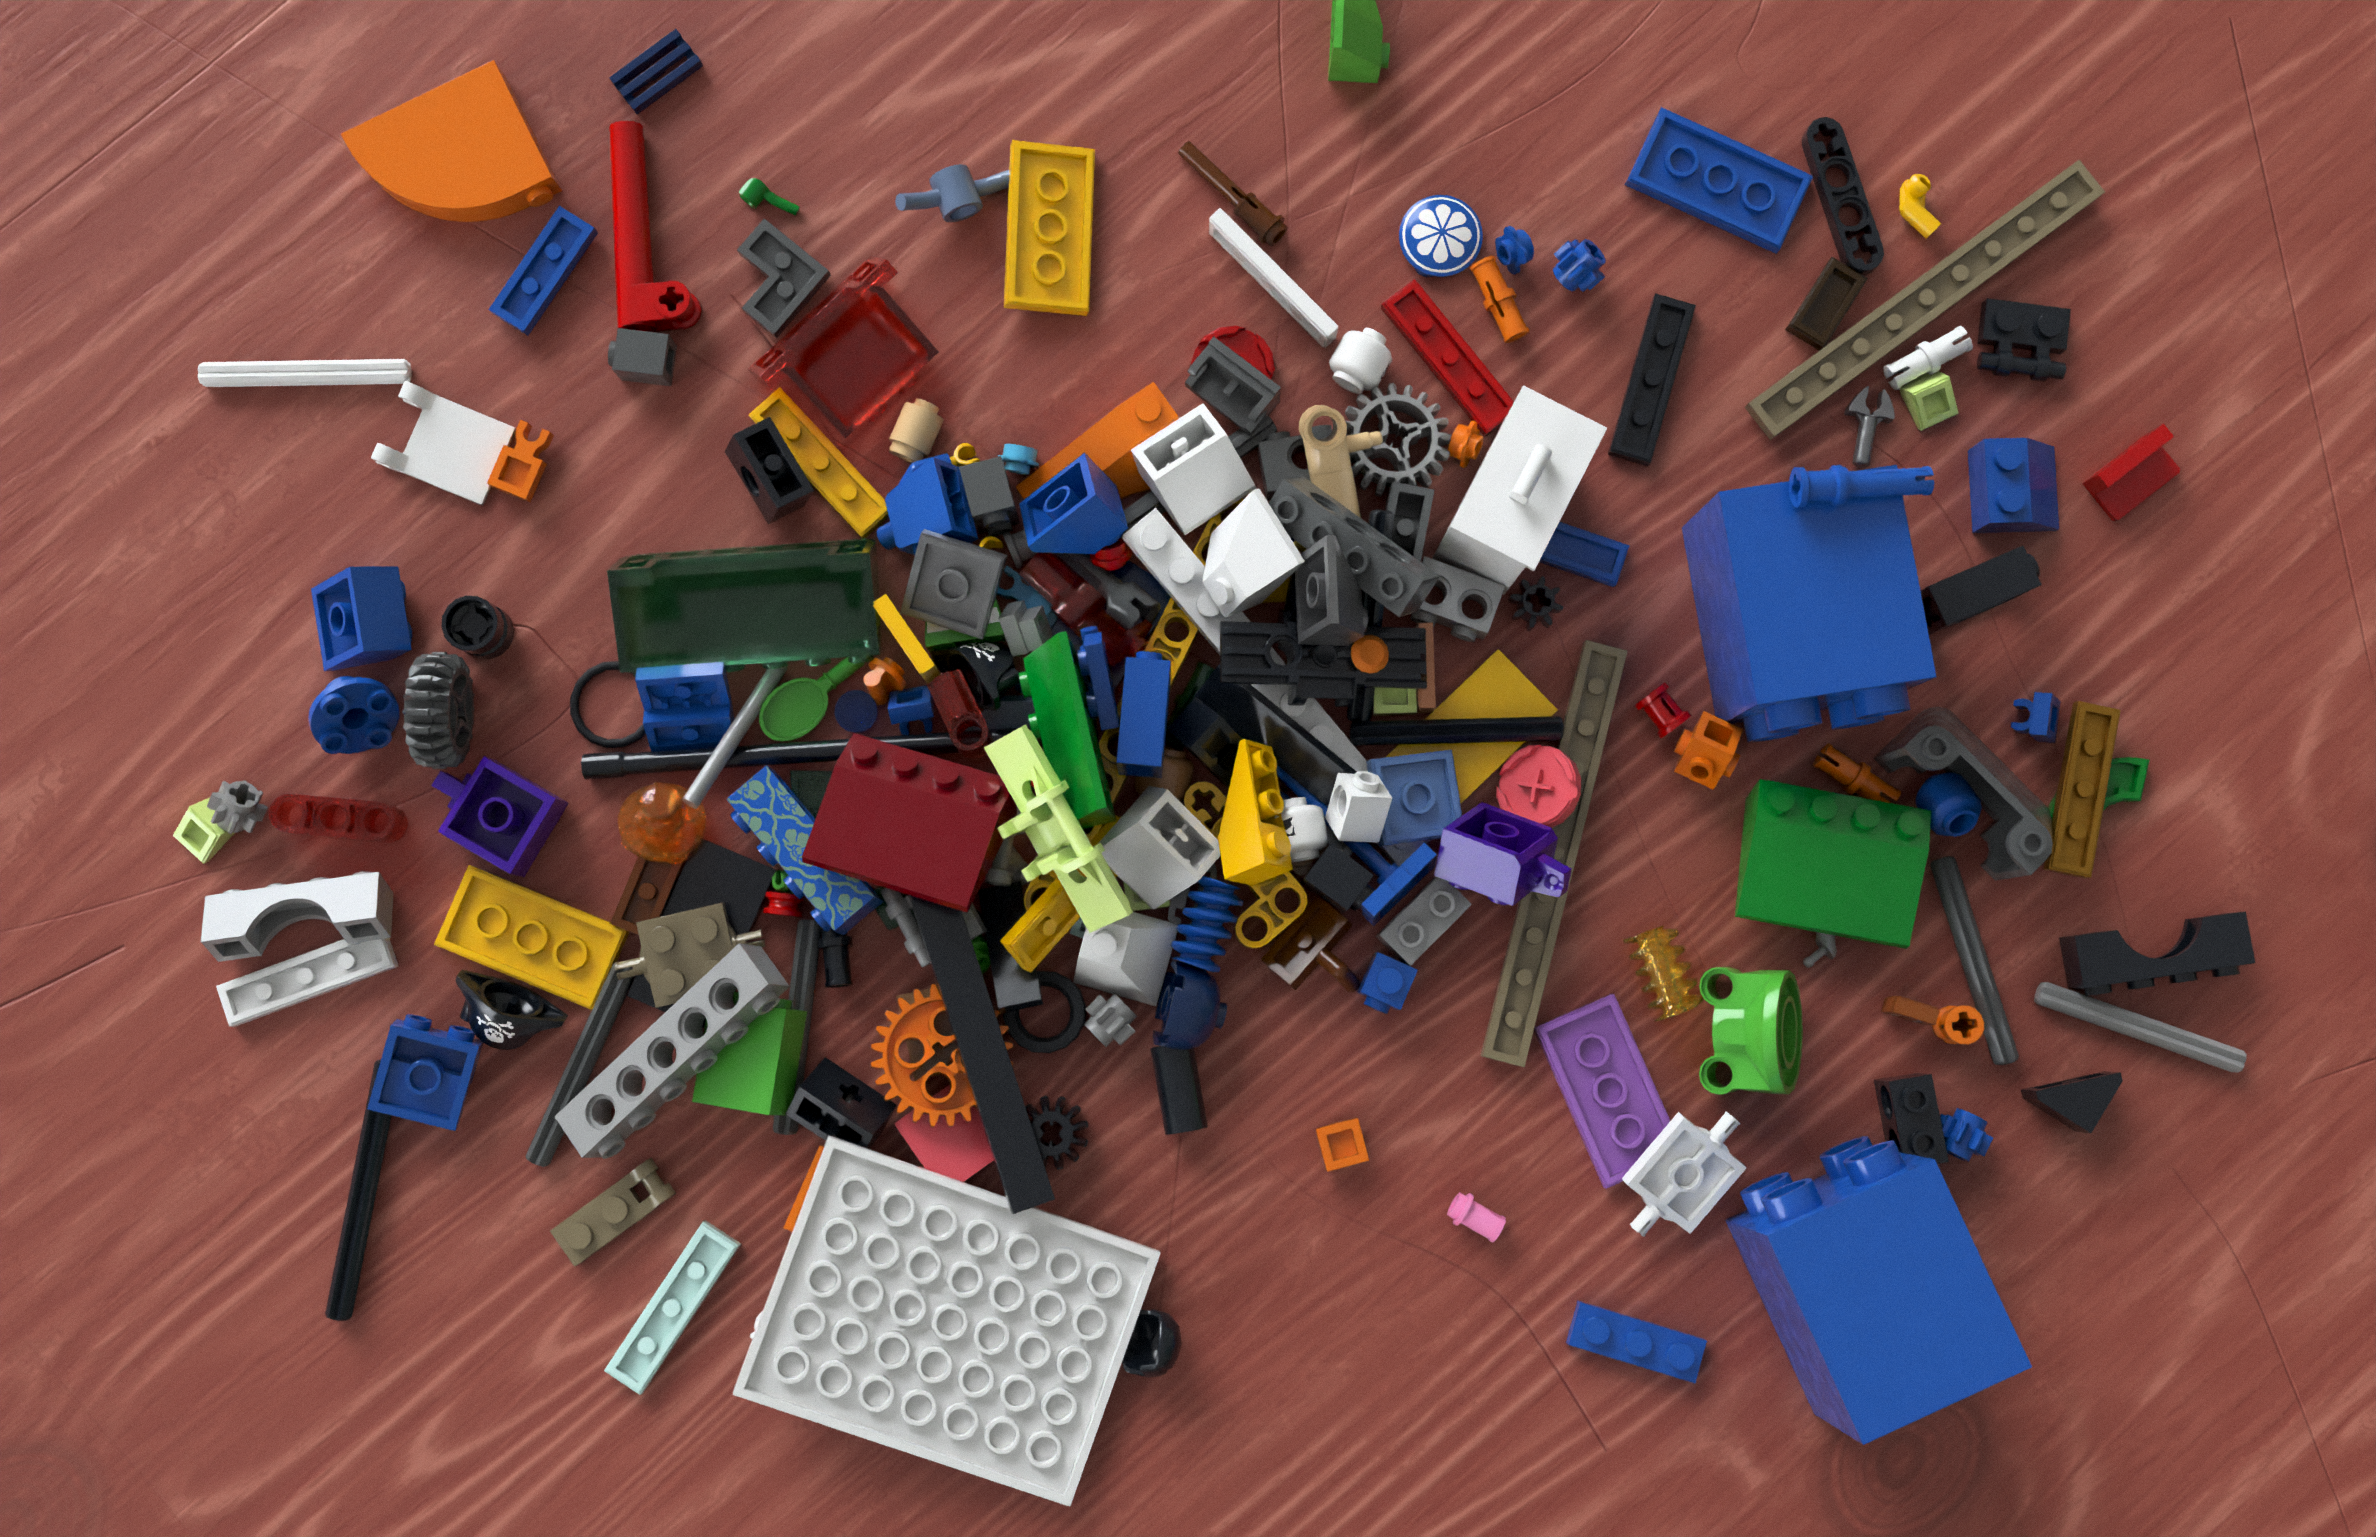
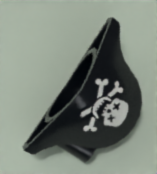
(985, 666)
(503, 1011)

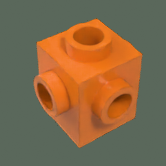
(1704, 758)

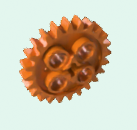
(917, 1024)

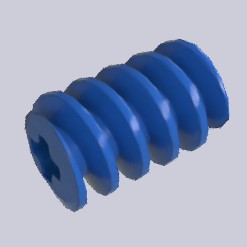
(1207, 924)

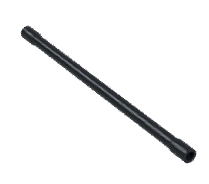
(622, 764)

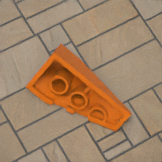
(1111, 443)

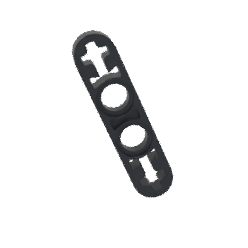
(1849, 195)

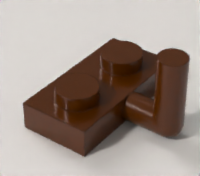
(1310, 944)

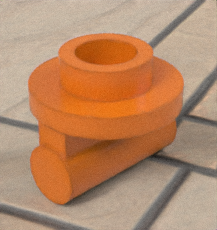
(883, 679)

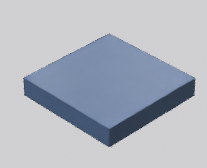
(1422, 795)

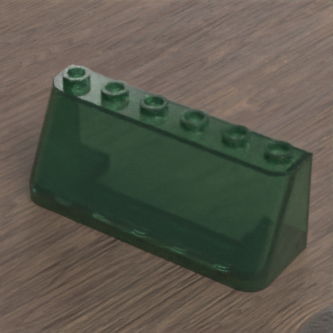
(747, 605)

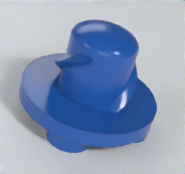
(353, 715)

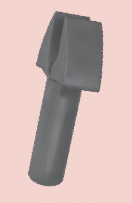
(1868, 423)

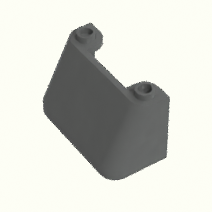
(2022, 824)

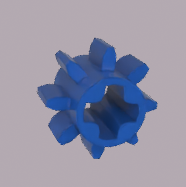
(1579, 265)
(1965, 1134)

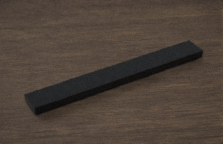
(983, 1055)

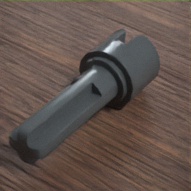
(1125, 601)

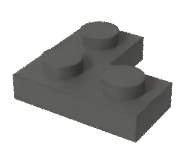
(790, 275)

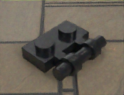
(2027, 328)

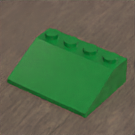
(1066, 728)
(1832, 863)

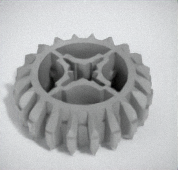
(1410, 434)

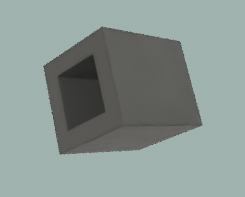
(643, 357)

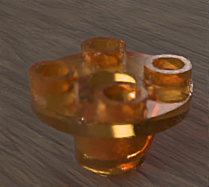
(659, 824)

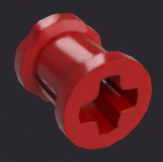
(1662, 710)

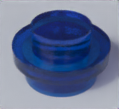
(856, 711)

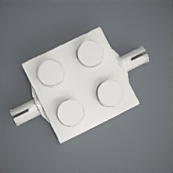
(1684, 1173)

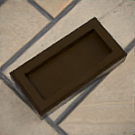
(1826, 304)

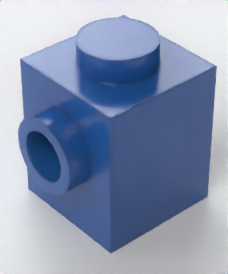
(1386, 983)

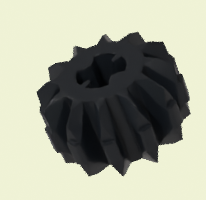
(1067, 1133)

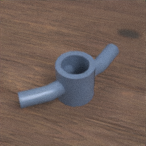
(954, 193)

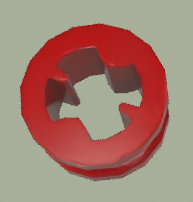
(783, 904)

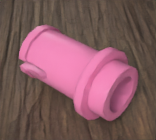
(1476, 1216)

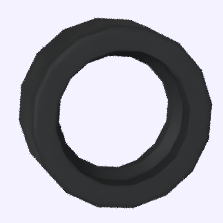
(1067, 1035)

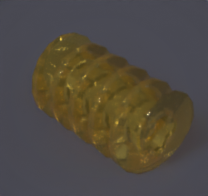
(1664, 971)

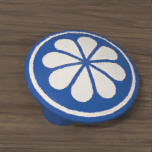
(1440, 236)

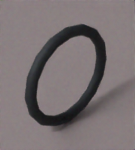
(574, 710)

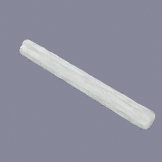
(304, 372)

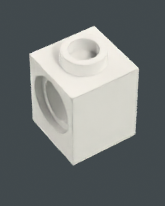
(1358, 807)

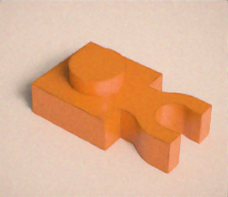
(519, 468)

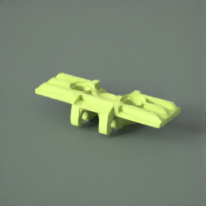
(1055, 831)

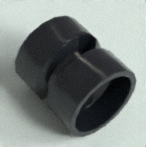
(477, 627)

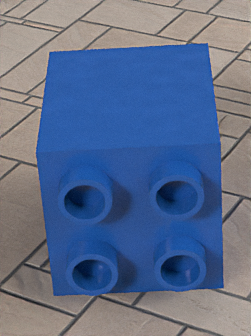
(1806, 609)
(1875, 1288)

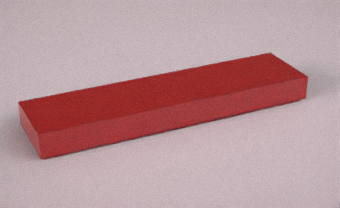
(1448, 356)

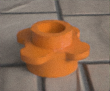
(1465, 443)

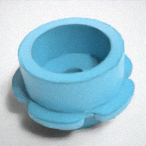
(1019, 458)

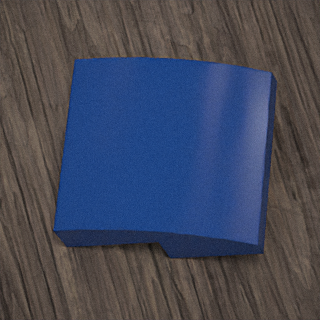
(685, 705)

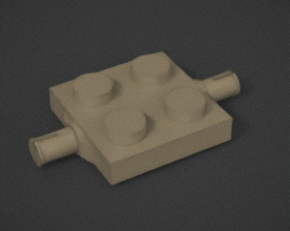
(683, 949)

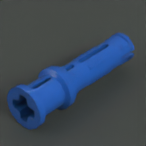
(1840, 484)

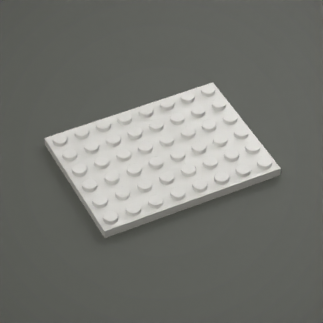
(947, 1322)

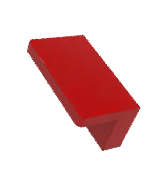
(2133, 474)

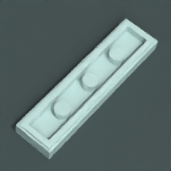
(672, 1307)

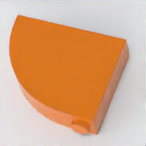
(457, 151)

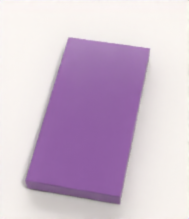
(1604, 1085)

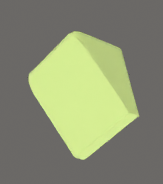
(1929, 399)
(199, 833)

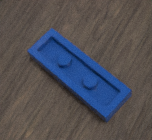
(543, 270)
(1636, 1341)

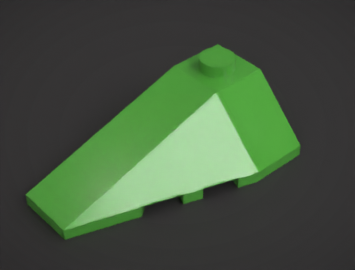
(1356, 42)

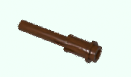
(1247, 206)

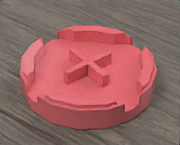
(1539, 785)

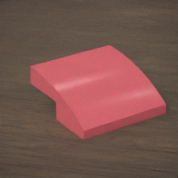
(944, 1149)

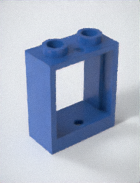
(1144, 715)

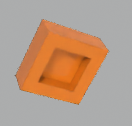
(1342, 1144)

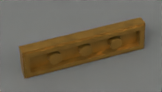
(2082, 789)

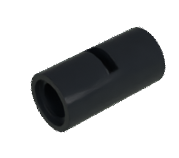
(1178, 1089)

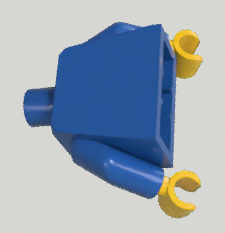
(934, 500)

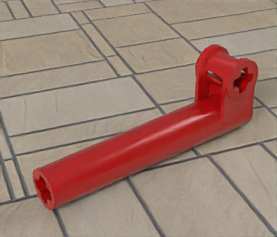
(639, 300)

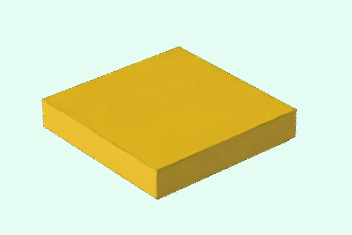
(906, 638)

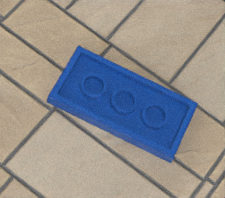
(1719, 180)

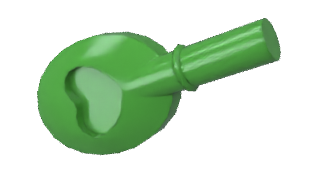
(801, 703)

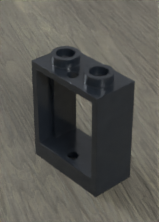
(1979, 589)

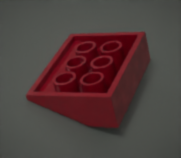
(910, 822)

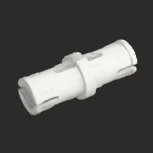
(1927, 357)

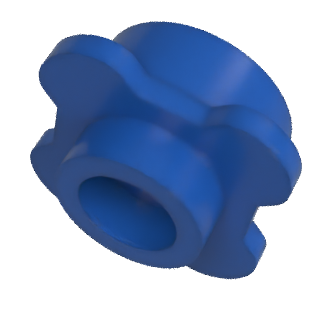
(1514, 249)

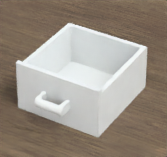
(1520, 489)

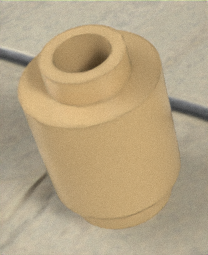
(915, 430)

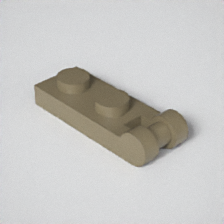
(611, 1213)

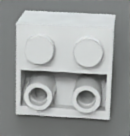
(1193, 469)
(1159, 847)

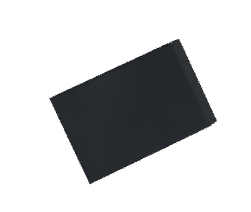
(2077, 1100)

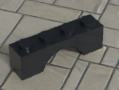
(2206, 943)

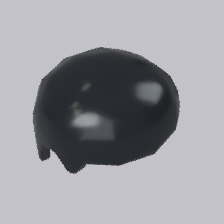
(1153, 1344)

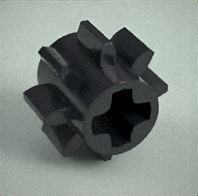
(1546, 598)

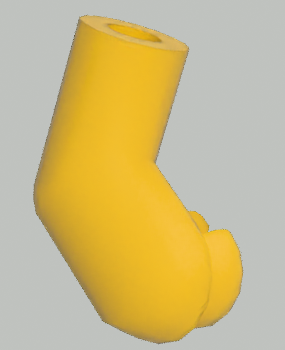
(1913, 205)

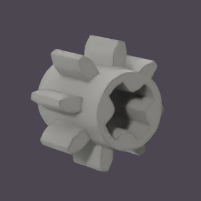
(237, 807)
(1110, 1020)

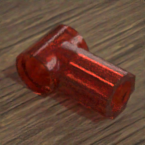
(1069, 597)
(959, 711)

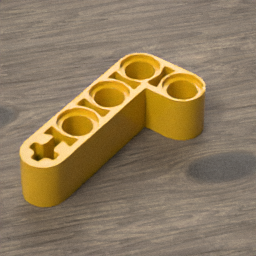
(1265, 891)

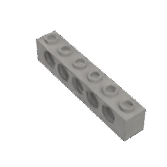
(588, 1115)

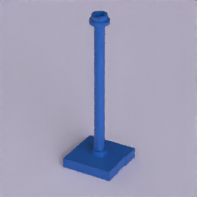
(1393, 880)

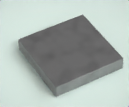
(953, 584)

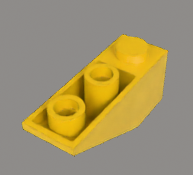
(1250, 837)

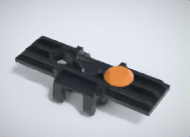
(1377, 660)

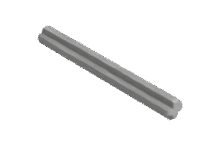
(2140, 1027)

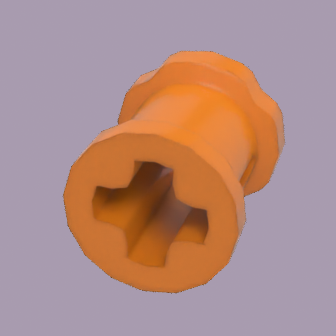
(1964, 1035)

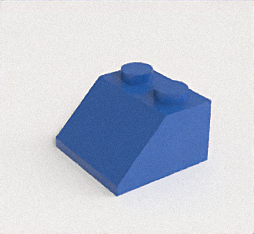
(2013, 486)
(1074, 511)
(361, 617)

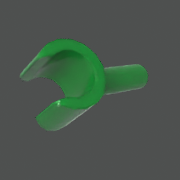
(755, 191)

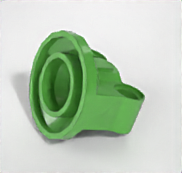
(1754, 1031)

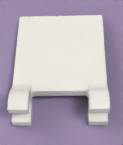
(448, 446)

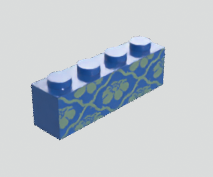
(784, 827)

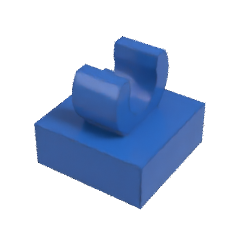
(909, 706)
(2043, 717)

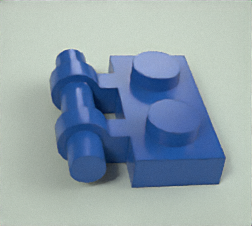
(1101, 692)

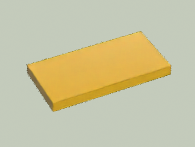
(1049, 228)
(1490, 692)
(531, 937)

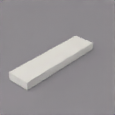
(1272, 278)
(303, 978)

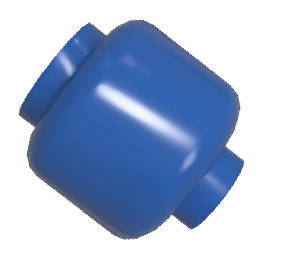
(1951, 803)

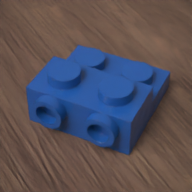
(425, 1072)

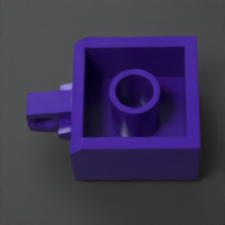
(499, 815)
(1501, 856)

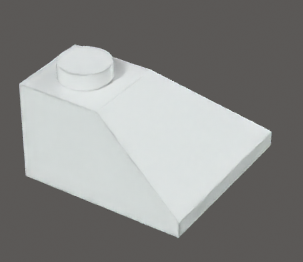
(1248, 556)
(1127, 957)

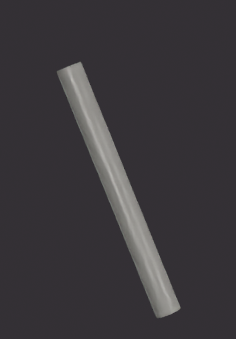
(732, 737)

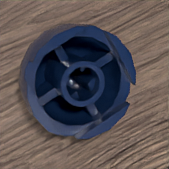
(1188, 1007)

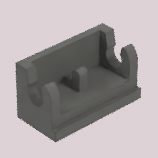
(1233, 386)

